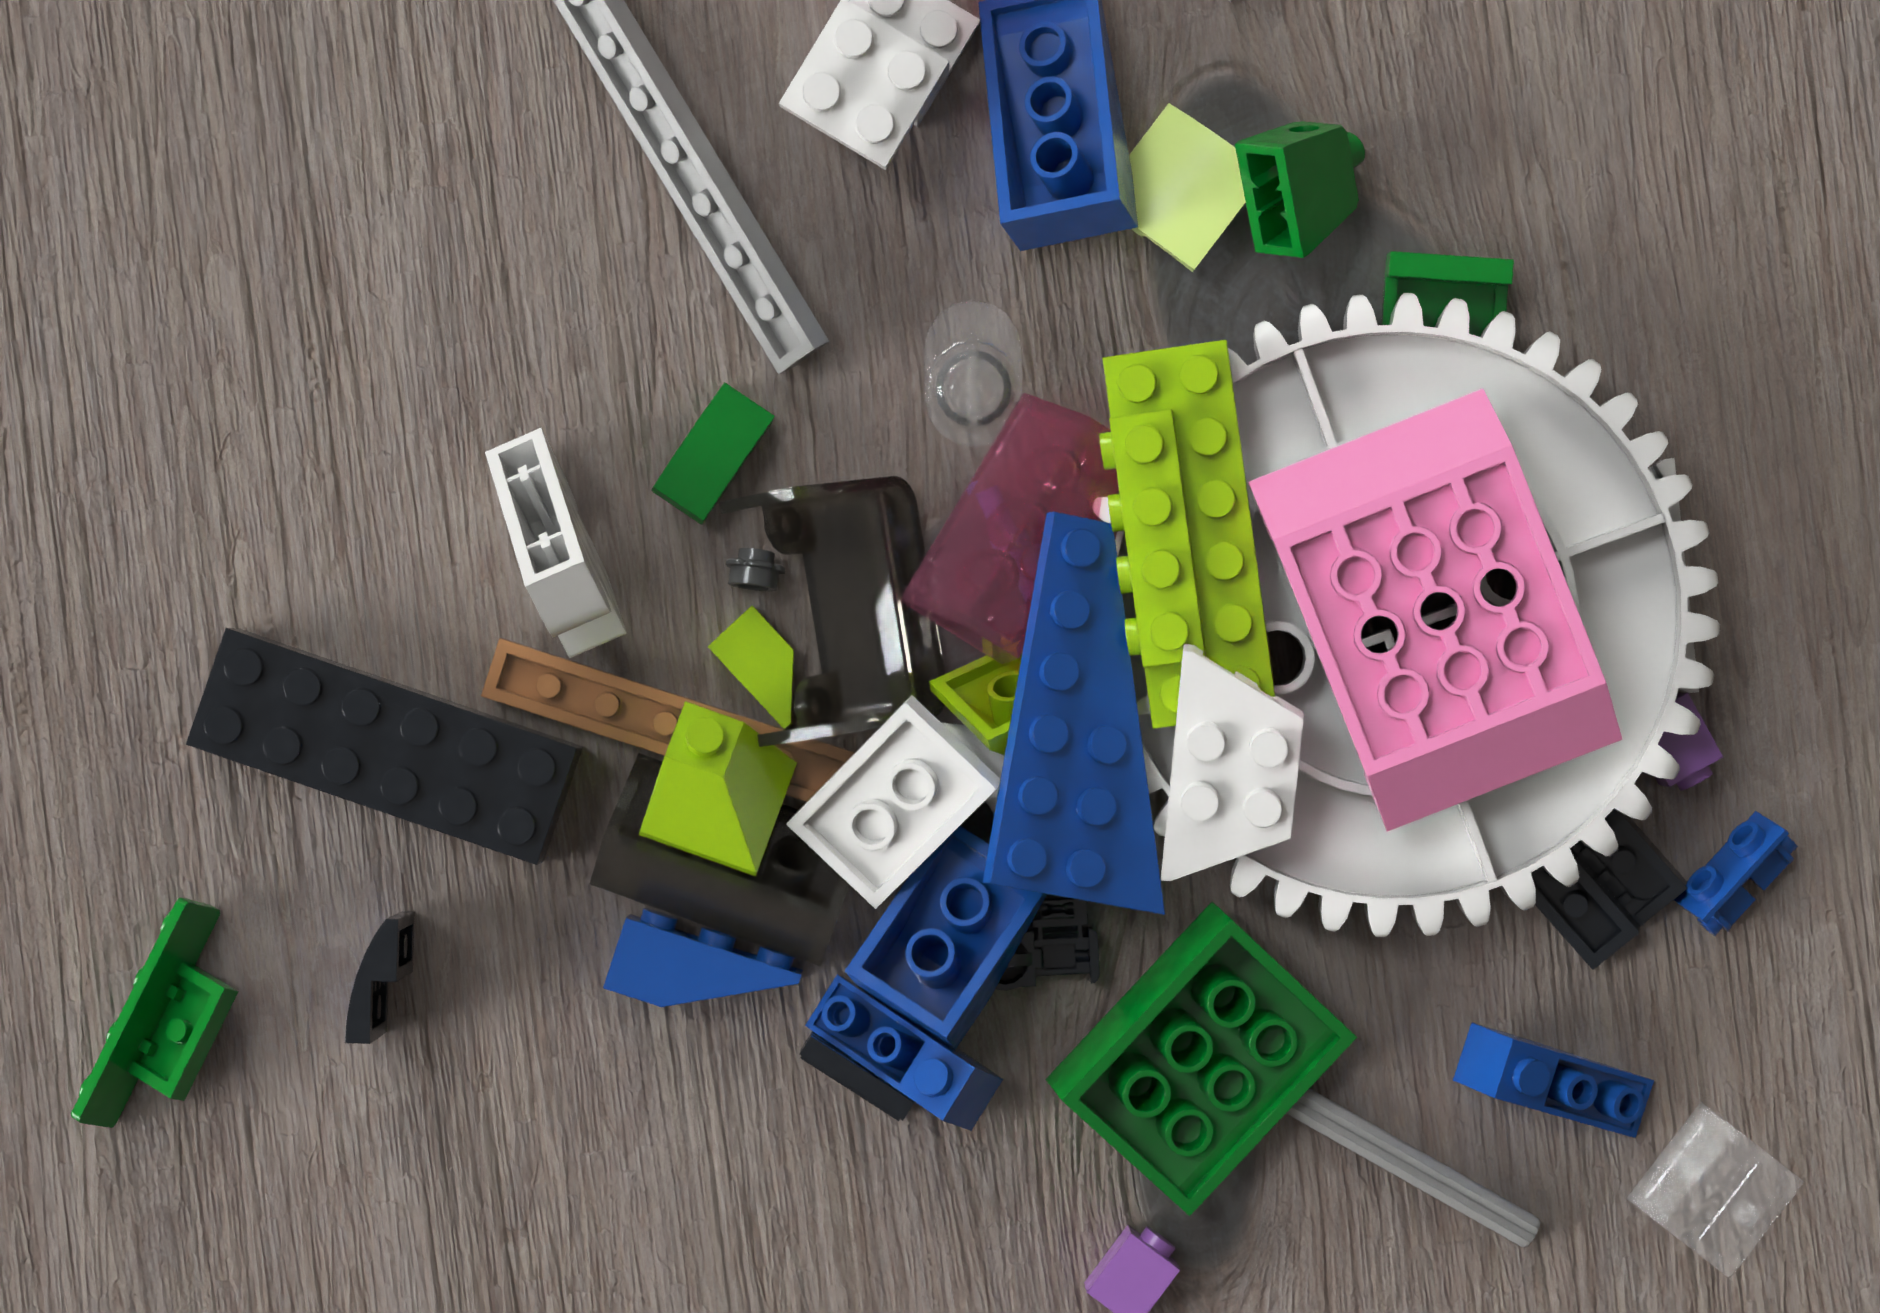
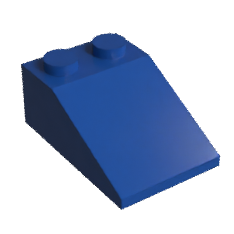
(945, 940)

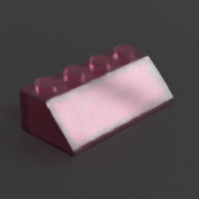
(988, 551)

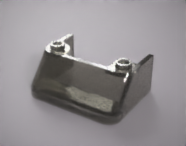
(858, 558)

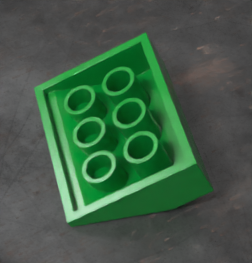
(1200, 1059)

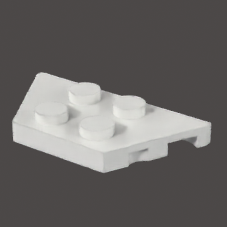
(1229, 768)

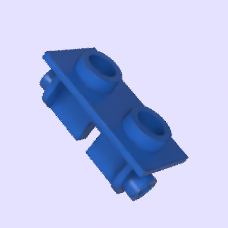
(1753, 851)

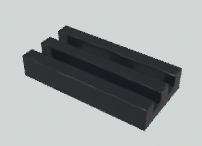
(855, 1077)

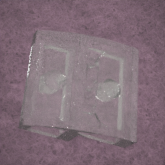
(1715, 1190)

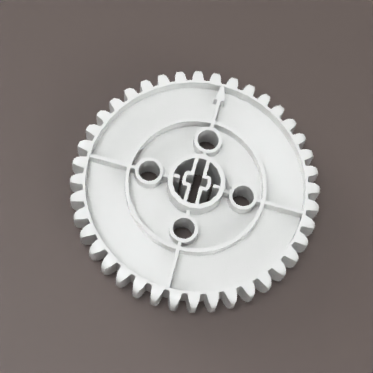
(1615, 554)

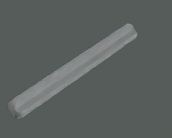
(1416, 1167)

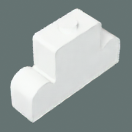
(553, 545)

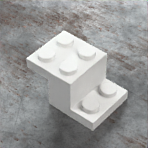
(878, 71)

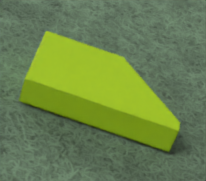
(760, 662)

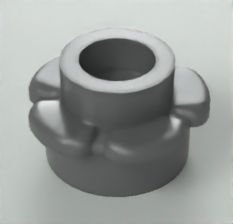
(754, 570)

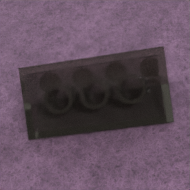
(783, 907)

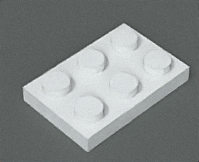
(894, 802)

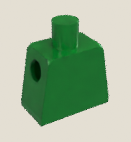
(1298, 184)

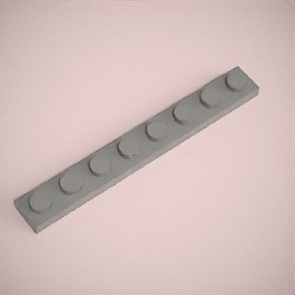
(695, 179)

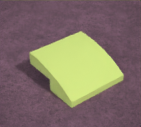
(1184, 186)

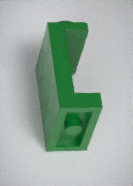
(1441, 278)

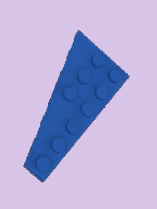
(1073, 768)

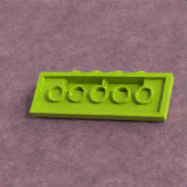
(1183, 517)

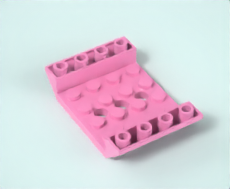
(1419, 516)

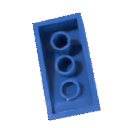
(1055, 121)

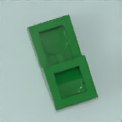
(712, 453)

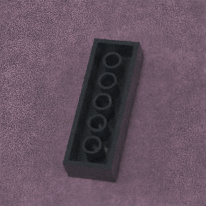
(384, 745)

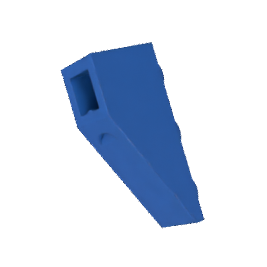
(677, 967)
(904, 1054)
(1552, 1080)

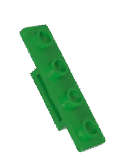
(164, 1022)

